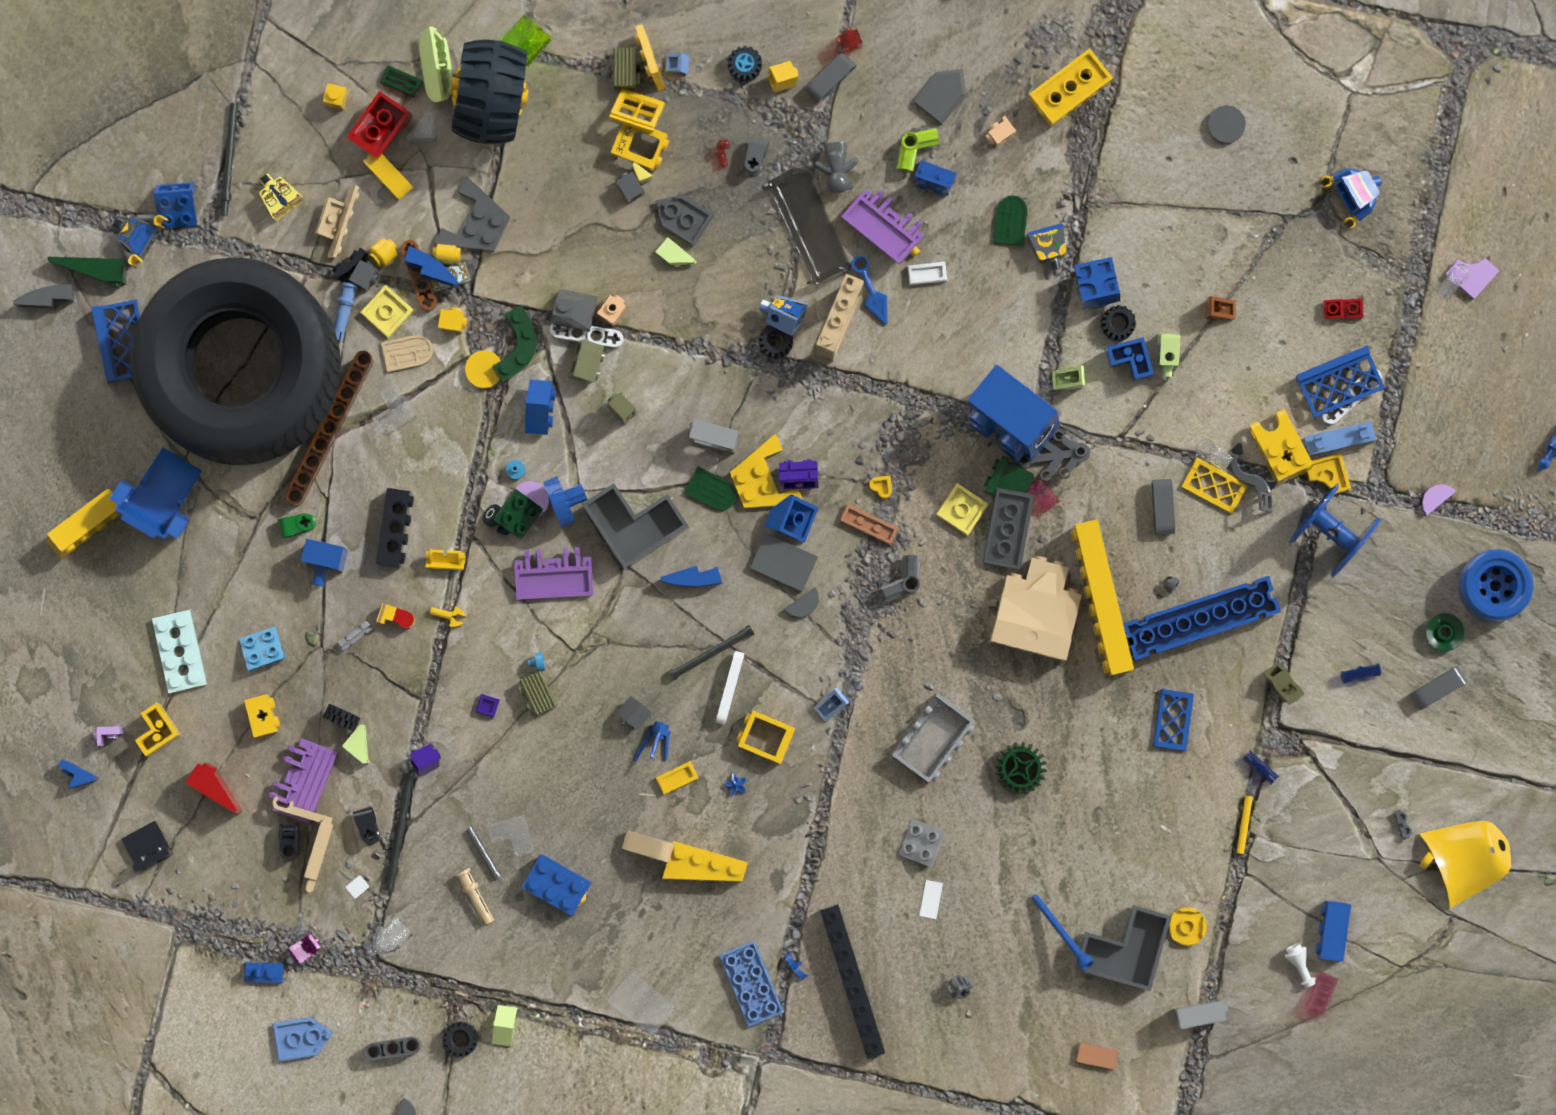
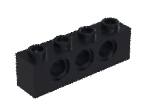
(393, 498)

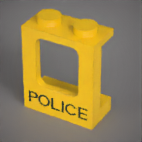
(624, 140)

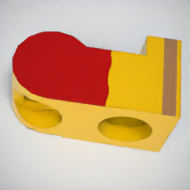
(395, 615)

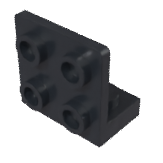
(147, 846)

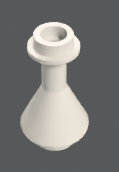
(1297, 956)

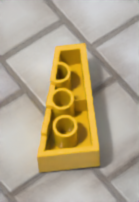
(82, 524)
(699, 864)

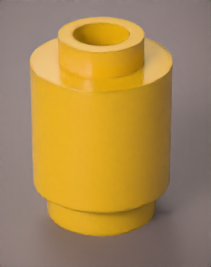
(447, 254)

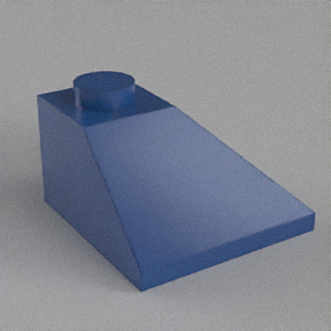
(792, 518)

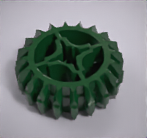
(1035, 759)

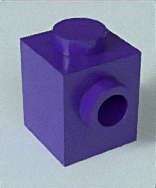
(425, 759)

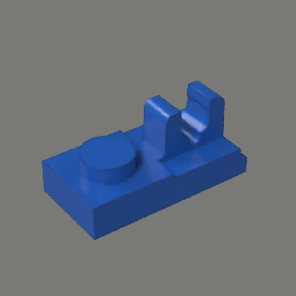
(263, 972)

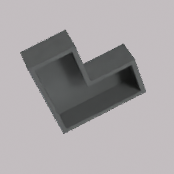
(630, 534)
(1136, 957)

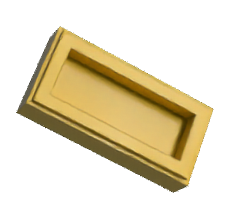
(677, 778)

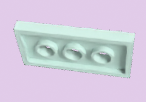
(167, 646)

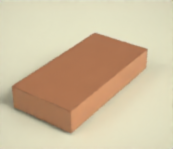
(1097, 1055)

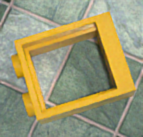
(783, 746)

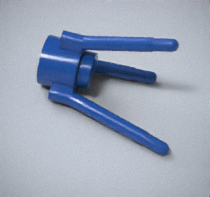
(659, 731)

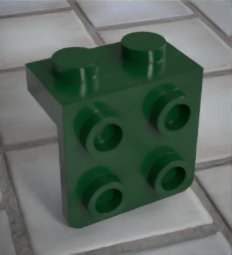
(1008, 477)

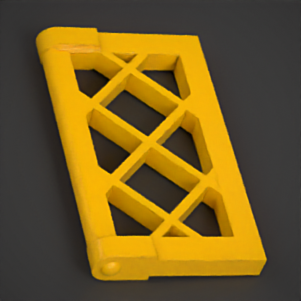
(1216, 501)

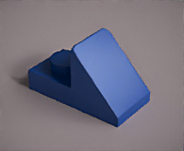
(81, 776)

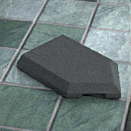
(942, 94)
(683, 218)

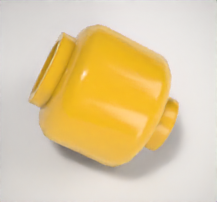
(382, 252)

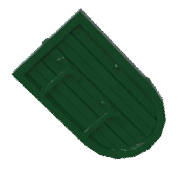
(1011, 221)
(711, 490)

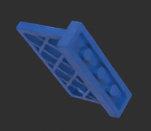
(104, 338)
(1334, 366)

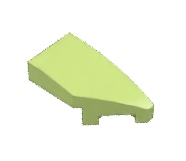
(674, 254)

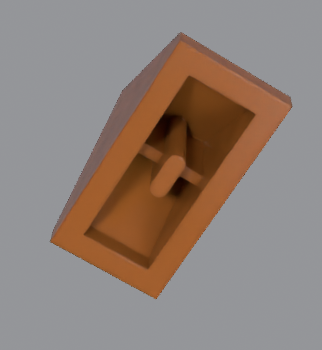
(1220, 308)

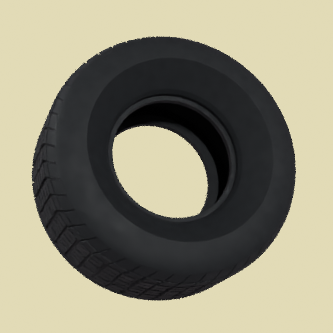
(178, 321)

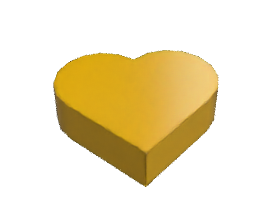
(882, 486)

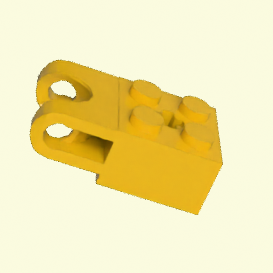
(1281, 443)

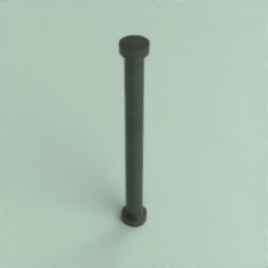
(711, 652)

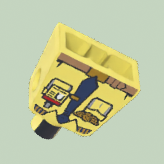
(279, 196)

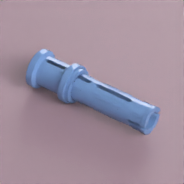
(346, 302)

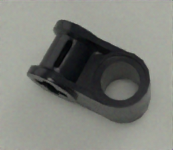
(365, 822)
(289, 839)

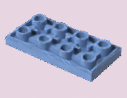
(751, 983)

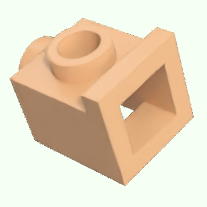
(1000, 132)
(612, 316)

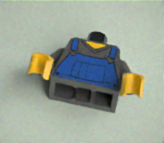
(138, 235)

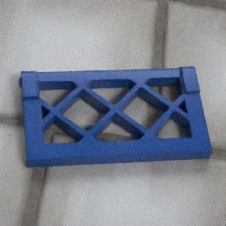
(1187, 712)

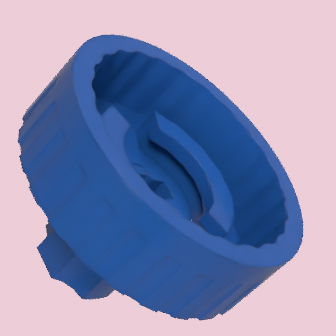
(563, 500)

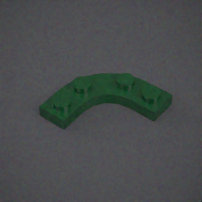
(525, 346)

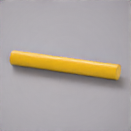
(1244, 824)

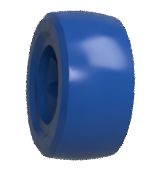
(1508, 565)

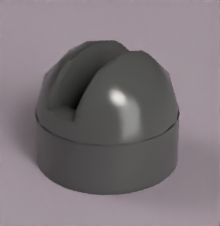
(1171, 583)

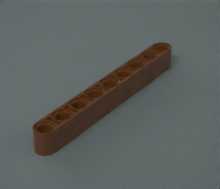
(329, 438)

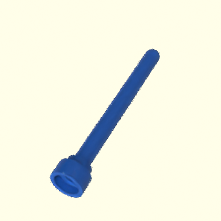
(1084, 960)

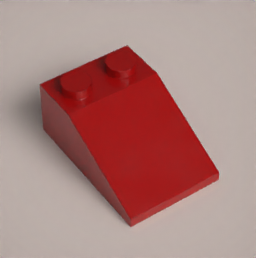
(379, 125)
(210, 783)

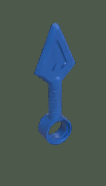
(875, 301)

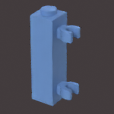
(1339, 439)

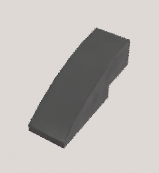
(46, 296)

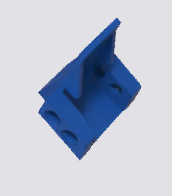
(157, 499)

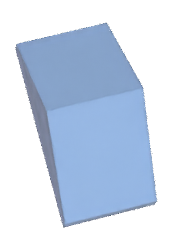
(831, 705)

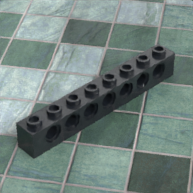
(852, 981)

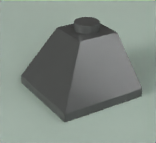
(574, 310)

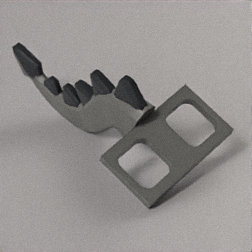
(1250, 478)

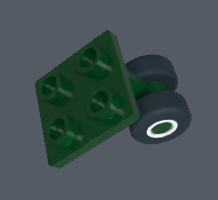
(514, 516)

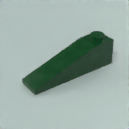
(106, 270)

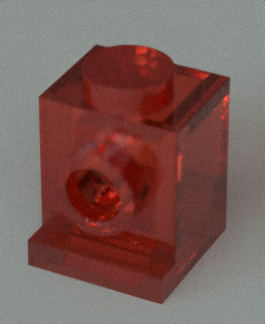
(850, 40)

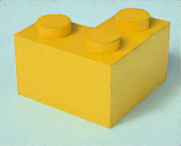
(161, 733)

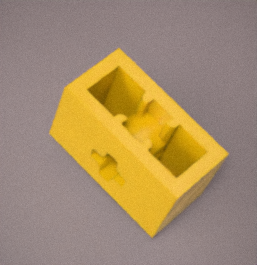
(254, 709)

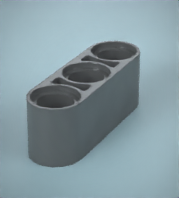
(830, 77)
(1163, 506)
(1439, 687)
(384, 1052)

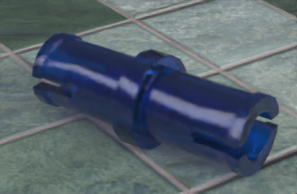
(1361, 673)
(1260, 767)

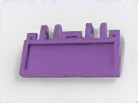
(881, 226)
(553, 579)
(308, 780)

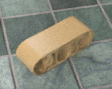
(647, 846)

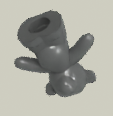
(835, 154)

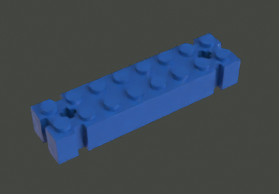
(1201, 618)

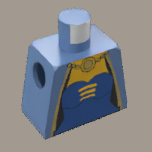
(784, 313)

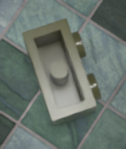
(586, 361)

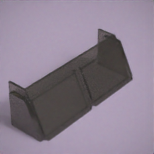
(809, 225)

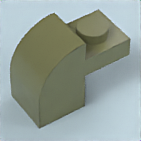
(1283, 684)

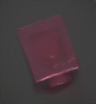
(1043, 495)

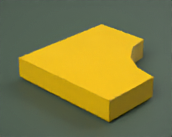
(1330, 471)

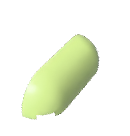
(435, 64)

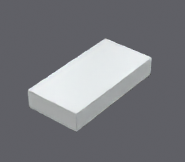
(927, 273)

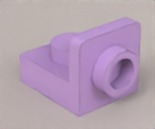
(110, 732)

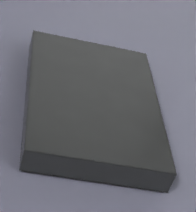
(783, 562)

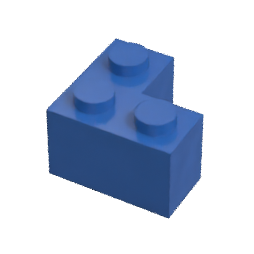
(1131, 353)
(538, 407)

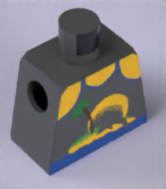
(1048, 245)

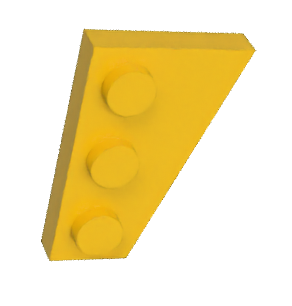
(647, 54)

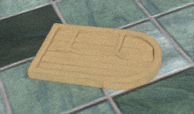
(406, 352)

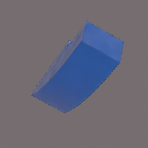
(430, 267)
(692, 578)

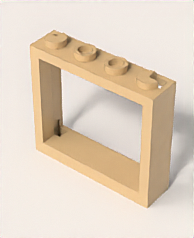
(839, 317)

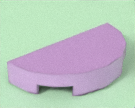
(1435, 496)

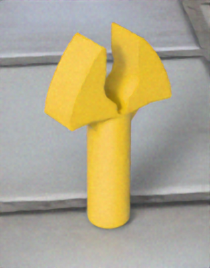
(448, 615)

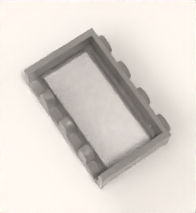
(933, 738)

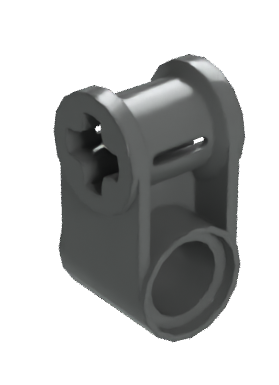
(756, 153)

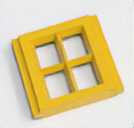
(632, 120)

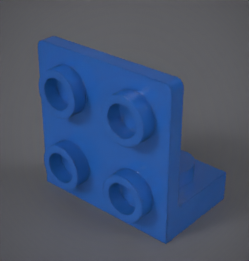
(934, 178)
(176, 204)

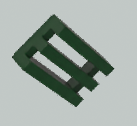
(415, 87)

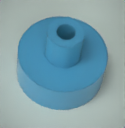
(515, 474)
(538, 662)

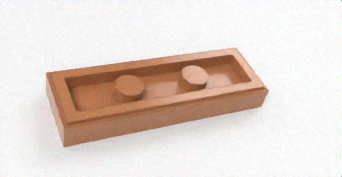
(869, 524)

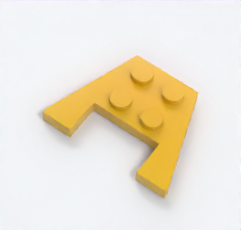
(755, 480)

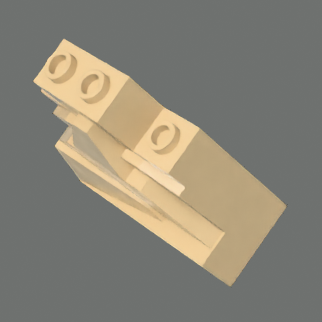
(1037, 611)

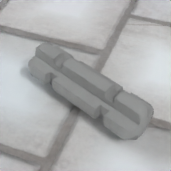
(355, 636)

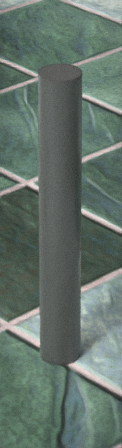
(483, 853)

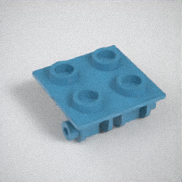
(262, 648)

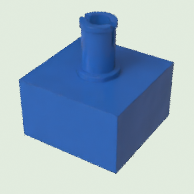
(323, 557)

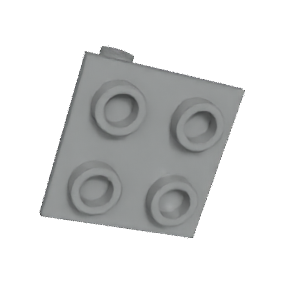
(922, 843)

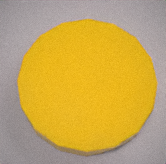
(480, 370)
(1187, 926)

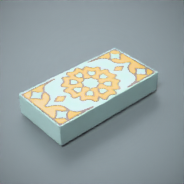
(459, 272)

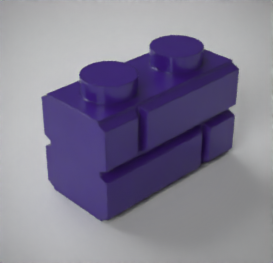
(798, 475)

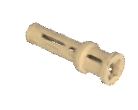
(470, 888)

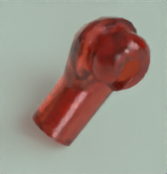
(720, 152)

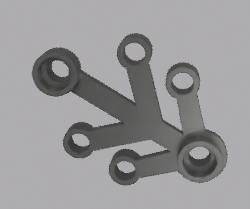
(1057, 457)

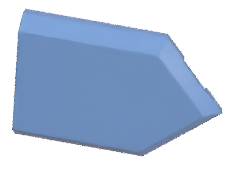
(299, 1038)

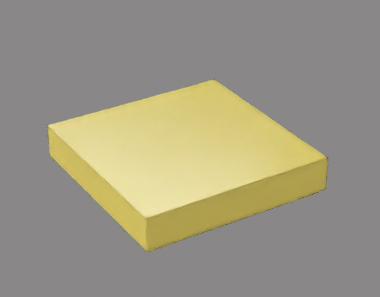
(387, 311)
(962, 509)

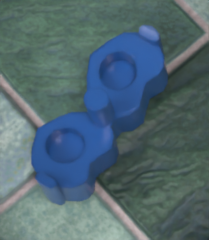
(794, 967)

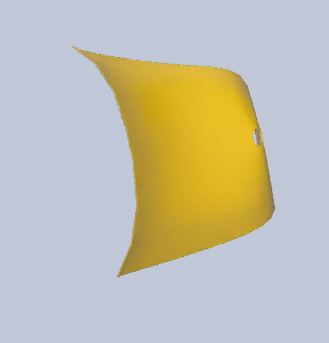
(1466, 859)

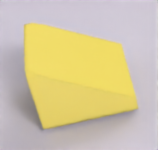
(641, 174)

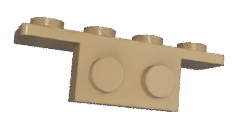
(335, 219)

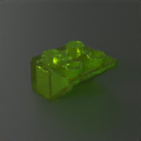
(528, 37)

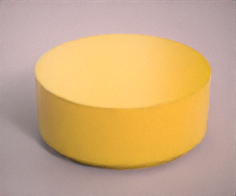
(1426, 860)

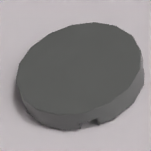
(1226, 124)

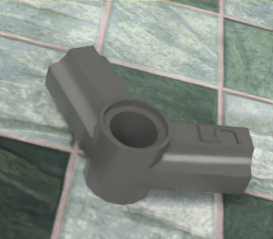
(911, 571)

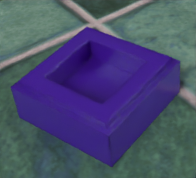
(487, 705)

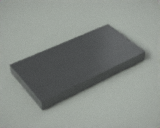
(1008, 528)

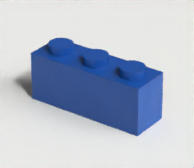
(1333, 930)

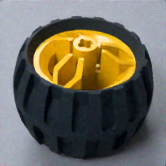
(489, 91)

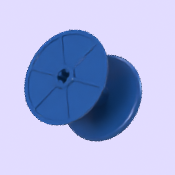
(1343, 536)

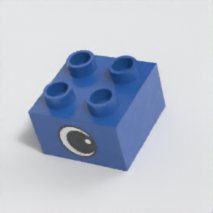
(1012, 413)

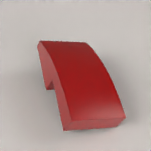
(1343, 309)

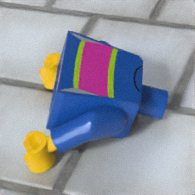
(1356, 190)

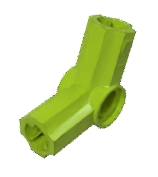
(908, 154)

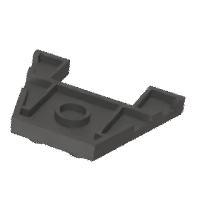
(484, 223)

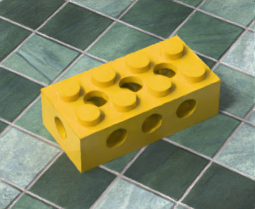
(1070, 100)

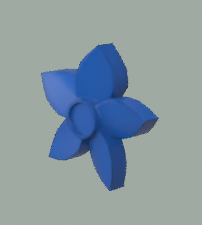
(736, 784)

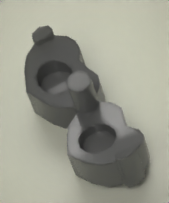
(1404, 829)

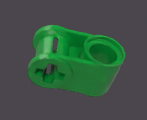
(293, 525)

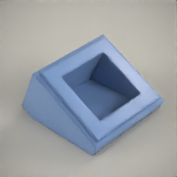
(677, 63)

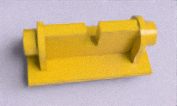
(437, 560)

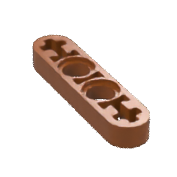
(416, 276)

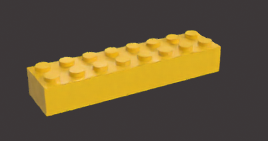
(1102, 597)

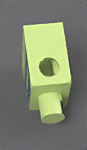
(1166, 344)

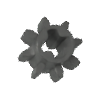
(959, 987)

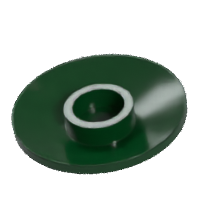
(1454, 630)

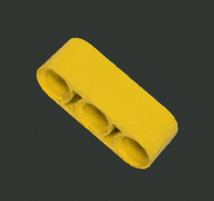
(388, 175)

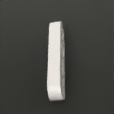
(587, 336)
(1337, 416)
(730, 688)

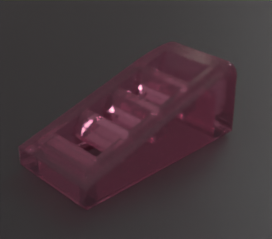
(1315, 1009)

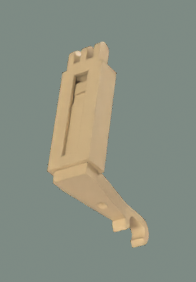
(320, 842)

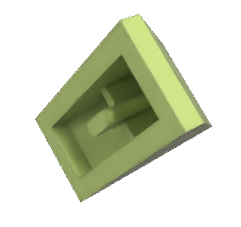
(1068, 378)
(357, 744)
(504, 1025)

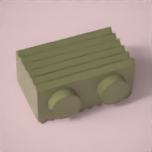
(625, 68)
(621, 407)
(538, 693)

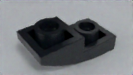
(344, 268)

